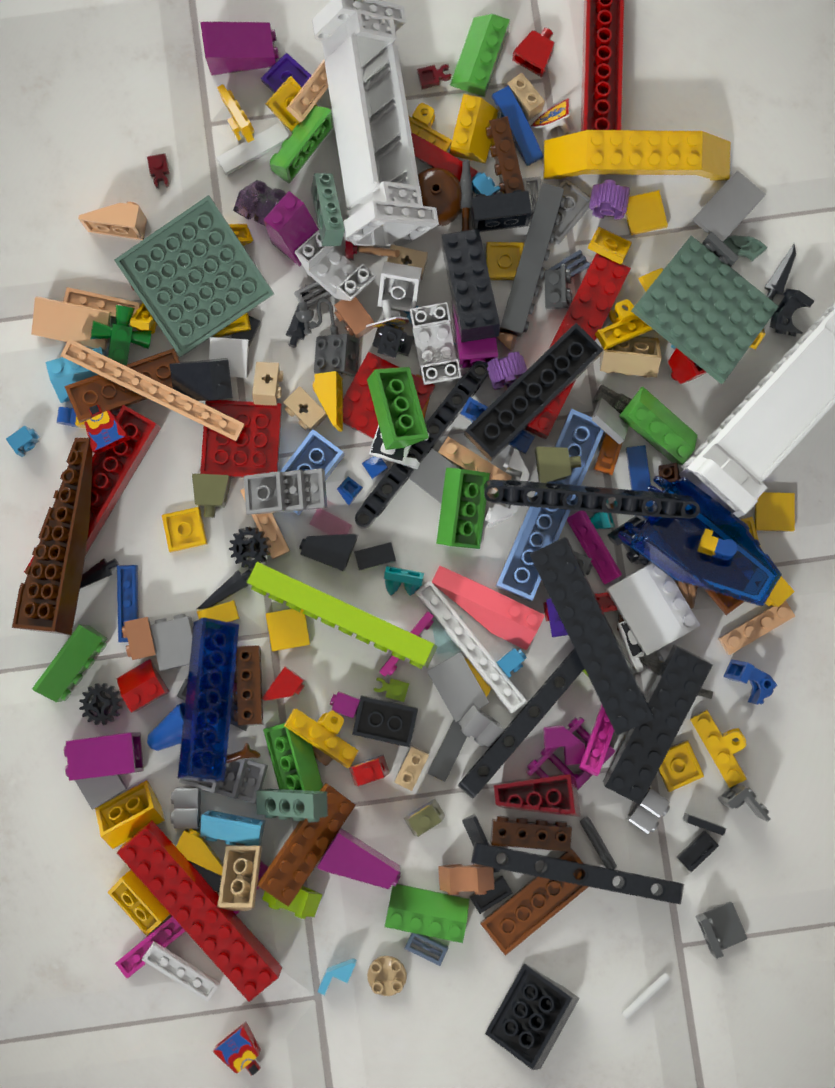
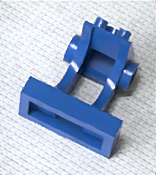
(744, 671)

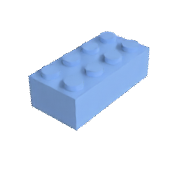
(314, 453)

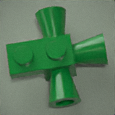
(121, 335)

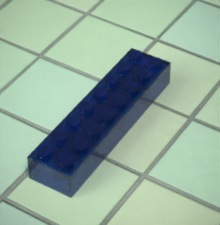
(208, 701)

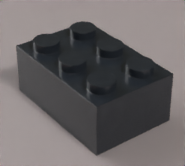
(500, 211)
(385, 721)

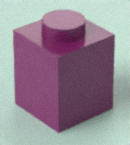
(344, 704)

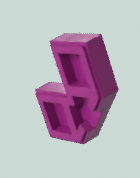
(558, 737)

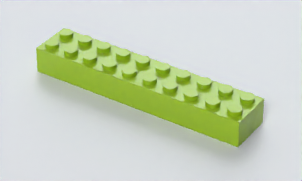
(347, 617)

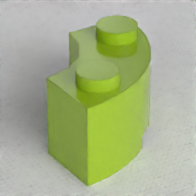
(304, 904)

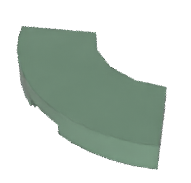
(745, 246)

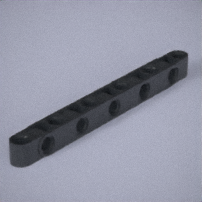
(442, 418)
(591, 499)
(522, 724)
(591, 875)

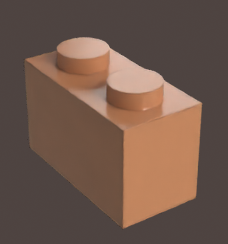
(354, 317)
(139, 638)

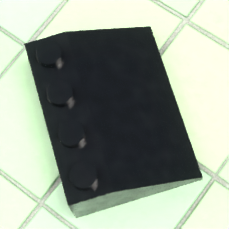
(532, 1017)

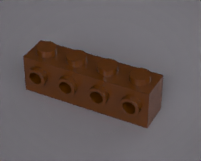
(505, 155)
(249, 686)
(531, 834)

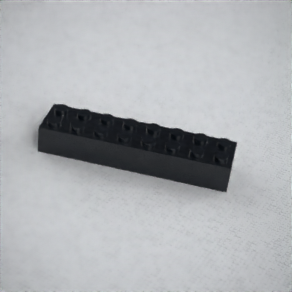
(533, 392)
(650, 742)

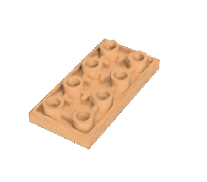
(68, 321)

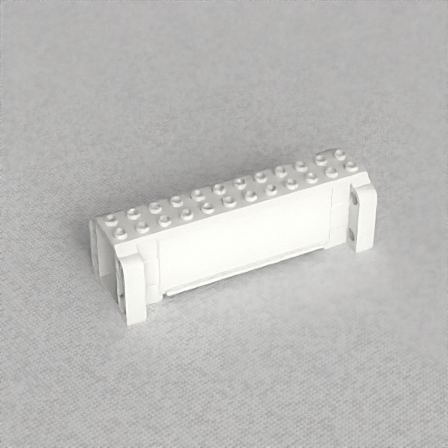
(372, 122)
(768, 422)

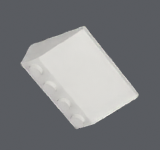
(652, 608)

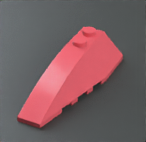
(491, 609)

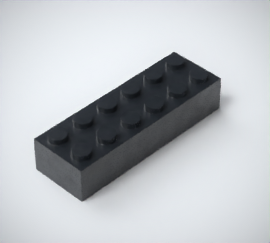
(470, 285)

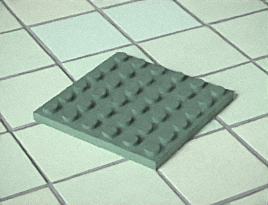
(194, 276)
(705, 309)

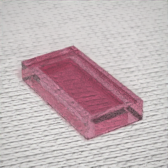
(329, 523)

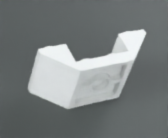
(333, 269)
(434, 343)
(515, 467)

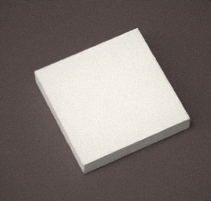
(234, 350)

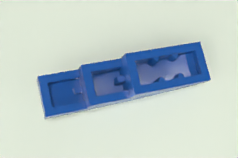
(520, 128)
(474, 409)

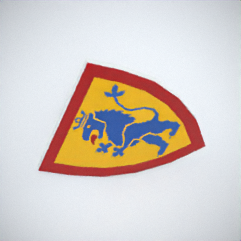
(554, 117)
(391, 317)

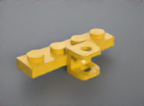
(239, 120)
(422, 125)
(623, 328)
(323, 735)
(721, 747)

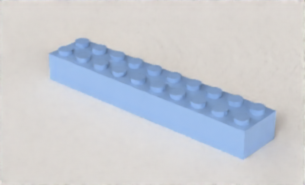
(545, 525)

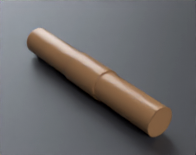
(378, 251)

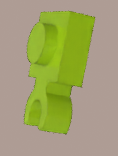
(395, 689)

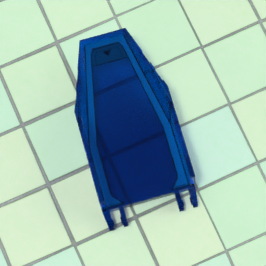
(674, 543)

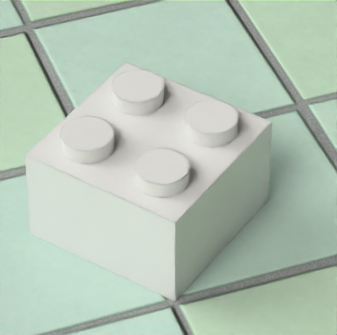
(399, 286)

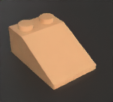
(116, 220)

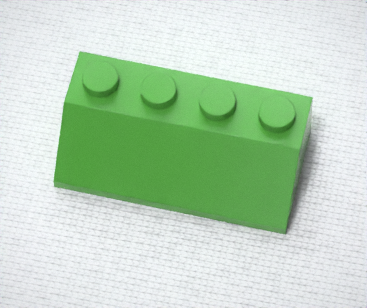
(480, 54)
(302, 143)
(397, 407)
(660, 427)
(462, 508)
(70, 663)
(292, 760)
(427, 913)

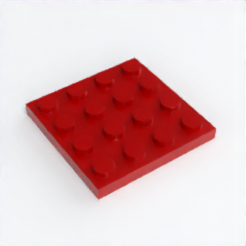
(358, 403)
(256, 447)

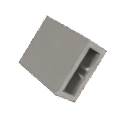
(172, 641)

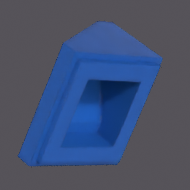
(374, 466)
(349, 490)

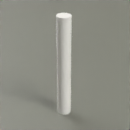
(645, 995)

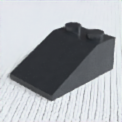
(202, 379)

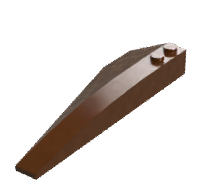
(54, 579)

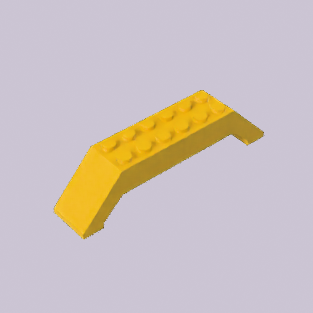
(637, 154)

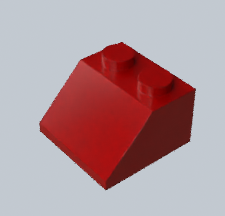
(141, 686)

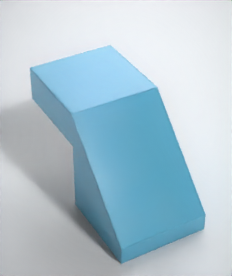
(340, 971)

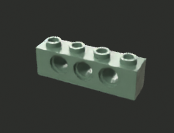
(327, 209)
(292, 803)

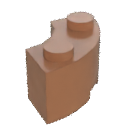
(461, 878)

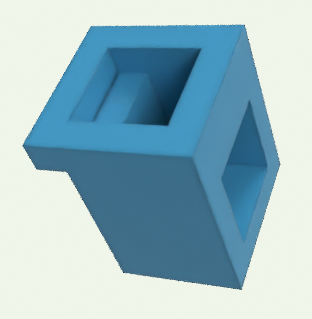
(484, 185)
(23, 440)
(511, 661)

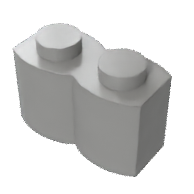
(481, 727)
(186, 808)
(647, 814)

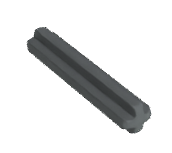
(598, 843)

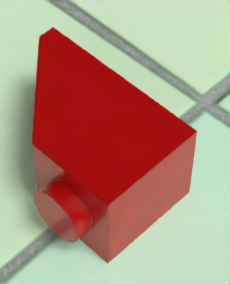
(285, 685)

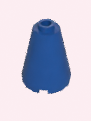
(168, 731)

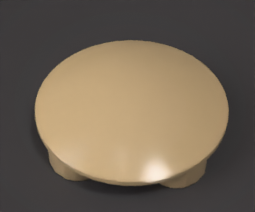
(386, 976)

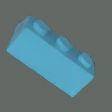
(64, 372)
(232, 828)

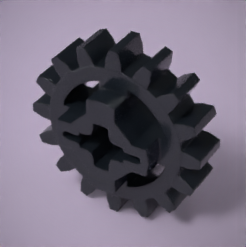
(241, 547)
(99, 696)

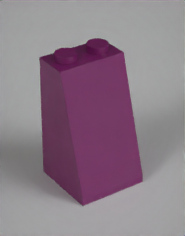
(238, 46)
(290, 225)
(473, 351)
(104, 756)
(358, 861)

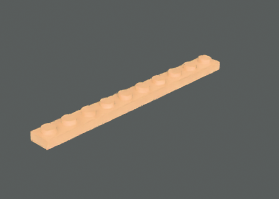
(152, 389)

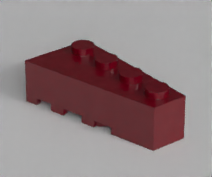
(542, 795)

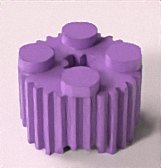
(609, 200)
(506, 370)

